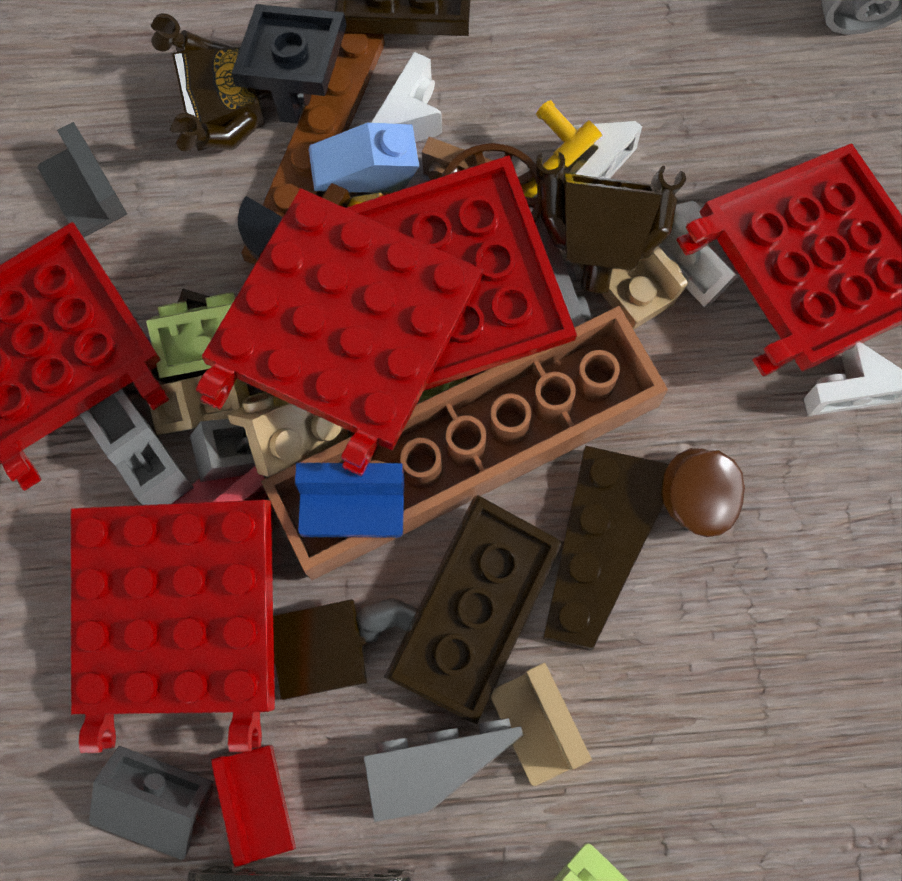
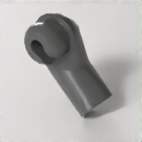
(382, 616)

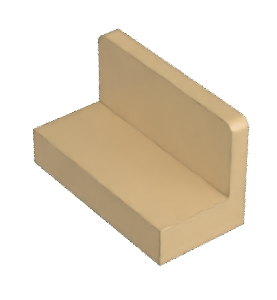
(550, 735)

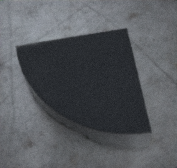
(256, 225)

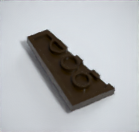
(605, 532)

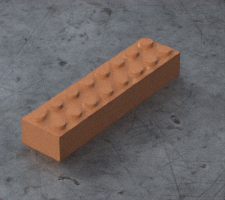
(493, 431)

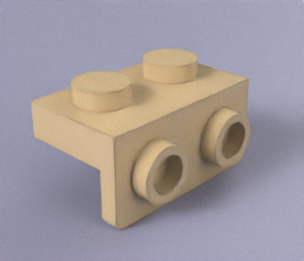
(283, 432)

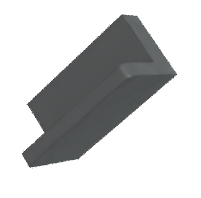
(81, 184)
(148, 801)

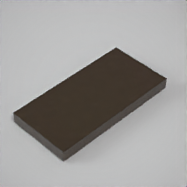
(474, 610)

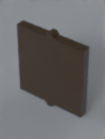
(318, 650)

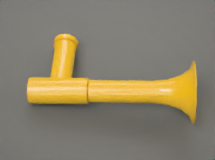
(574, 140)

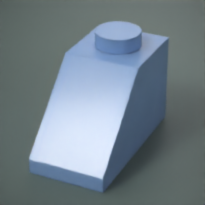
(366, 159)

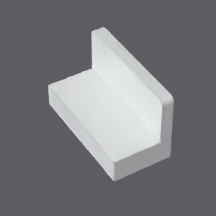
(706, 271)

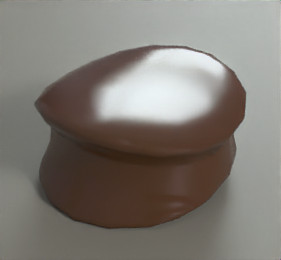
(703, 491)

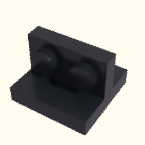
(290, 55)

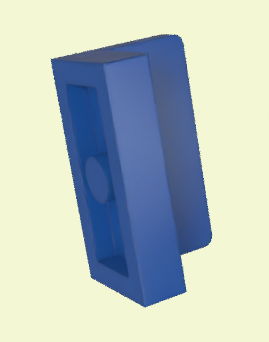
(349, 505)

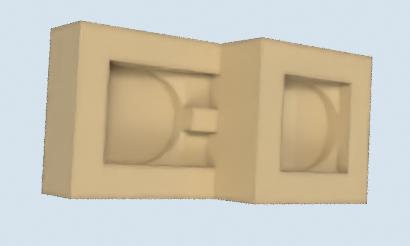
(186, 409)

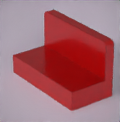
(253, 805)

